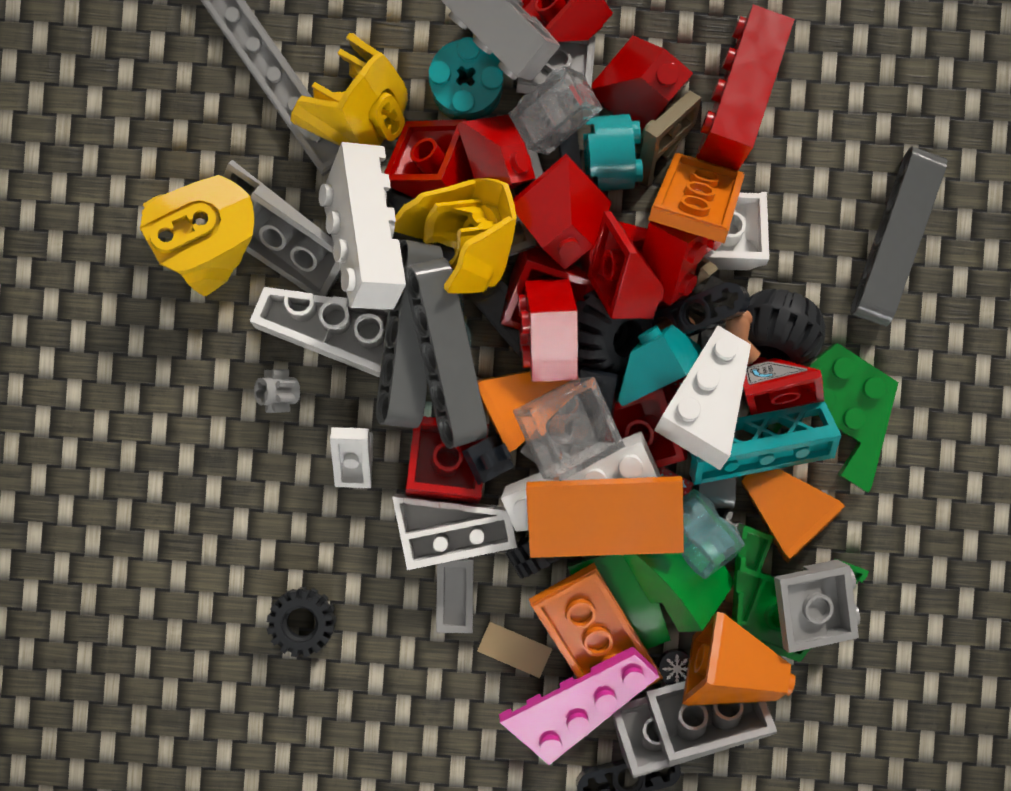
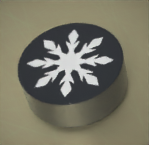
(673, 666)

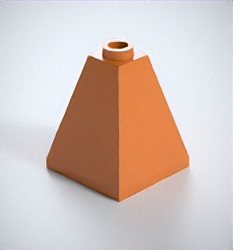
(506, 393)
(790, 509)
(733, 667)

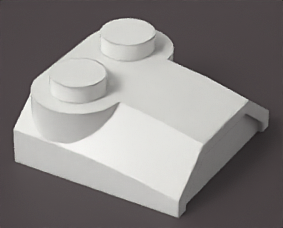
(747, 237)

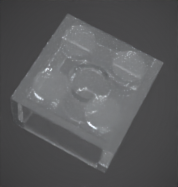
(568, 428)

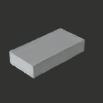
(455, 596)

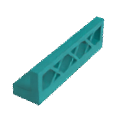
(774, 451)

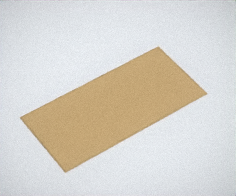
(514, 649)

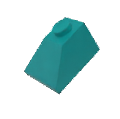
(657, 361)

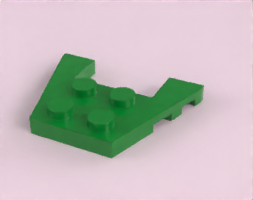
(861, 407)
(755, 592)

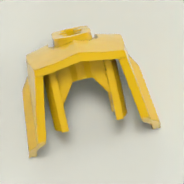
(361, 110)
(472, 219)
(204, 252)

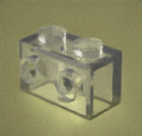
(555, 110)

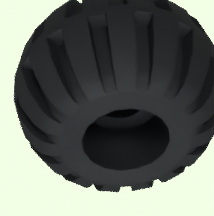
(786, 326)
(606, 341)

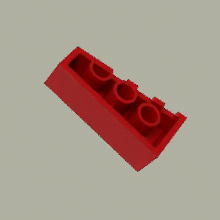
(746, 87)

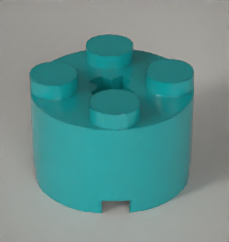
(468, 60)
(611, 152)

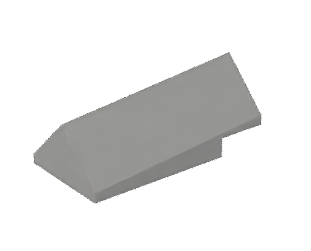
(287, 238)
(665, 733)

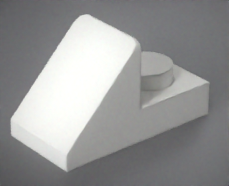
(352, 457)

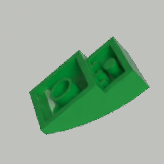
(684, 593)
(642, 614)

